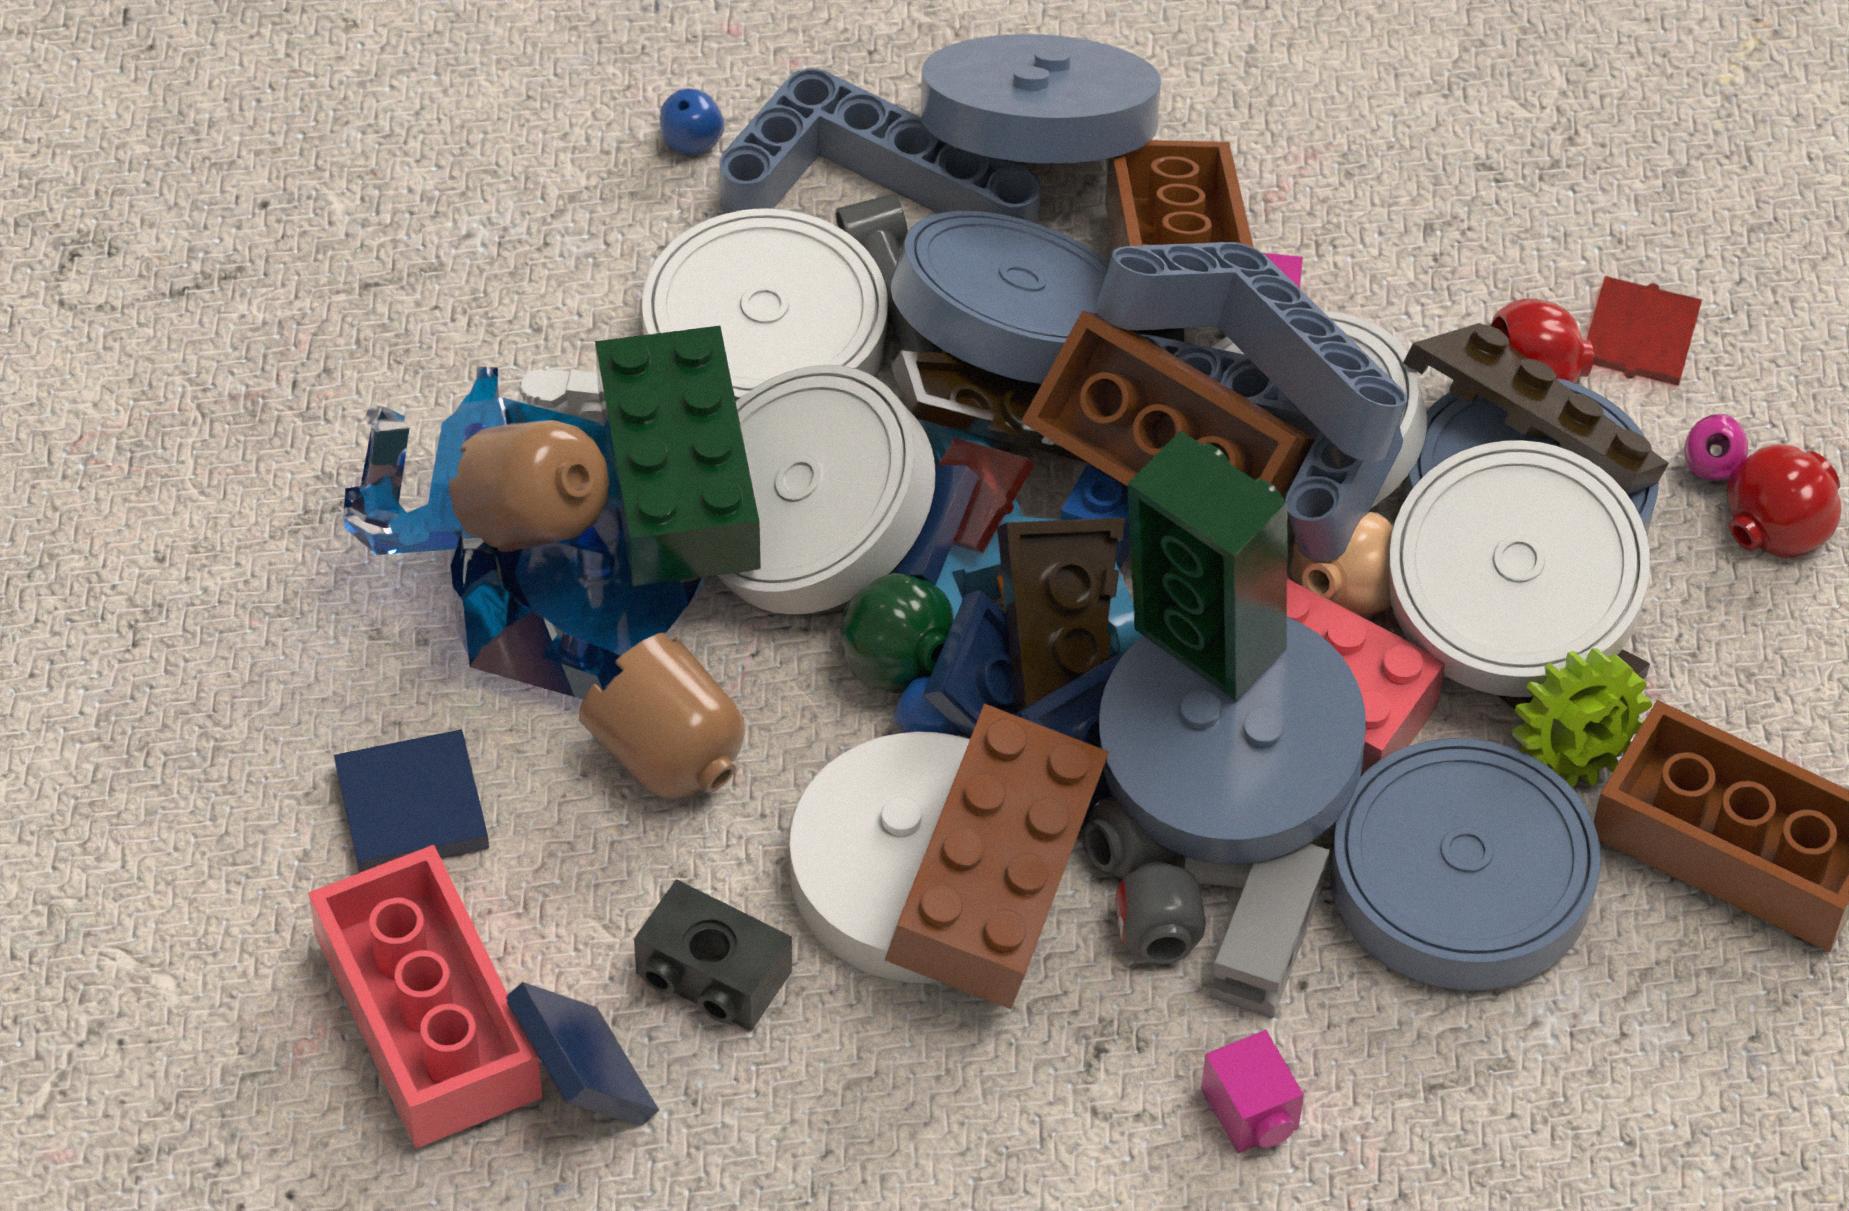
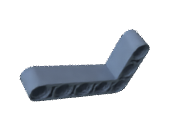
(872, 137)
(1270, 323)
(1331, 487)

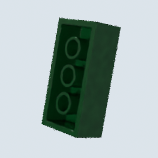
(677, 456)
(1209, 563)

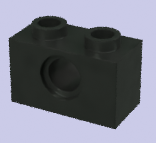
(698, 926)

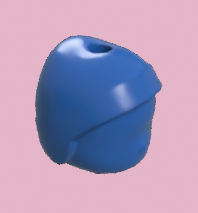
(691, 121)
(918, 714)

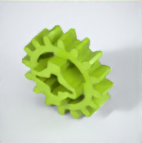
(1582, 715)

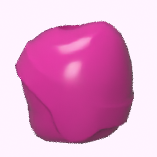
(1713, 431)

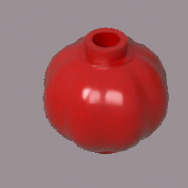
(1548, 335)
(1784, 501)

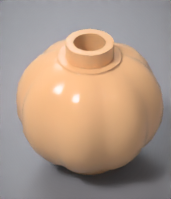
(1357, 577)

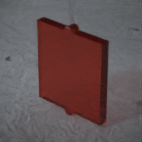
(1643, 330)
(998, 484)

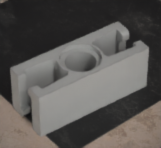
(1268, 929)

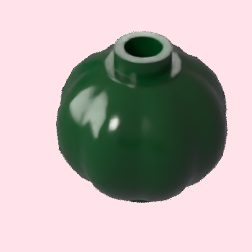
(895, 631)

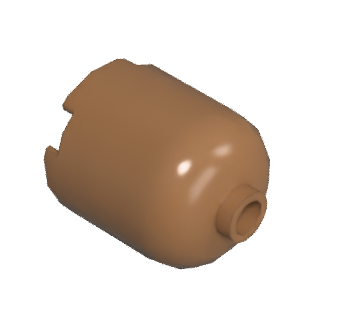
(529, 484)
(666, 720)

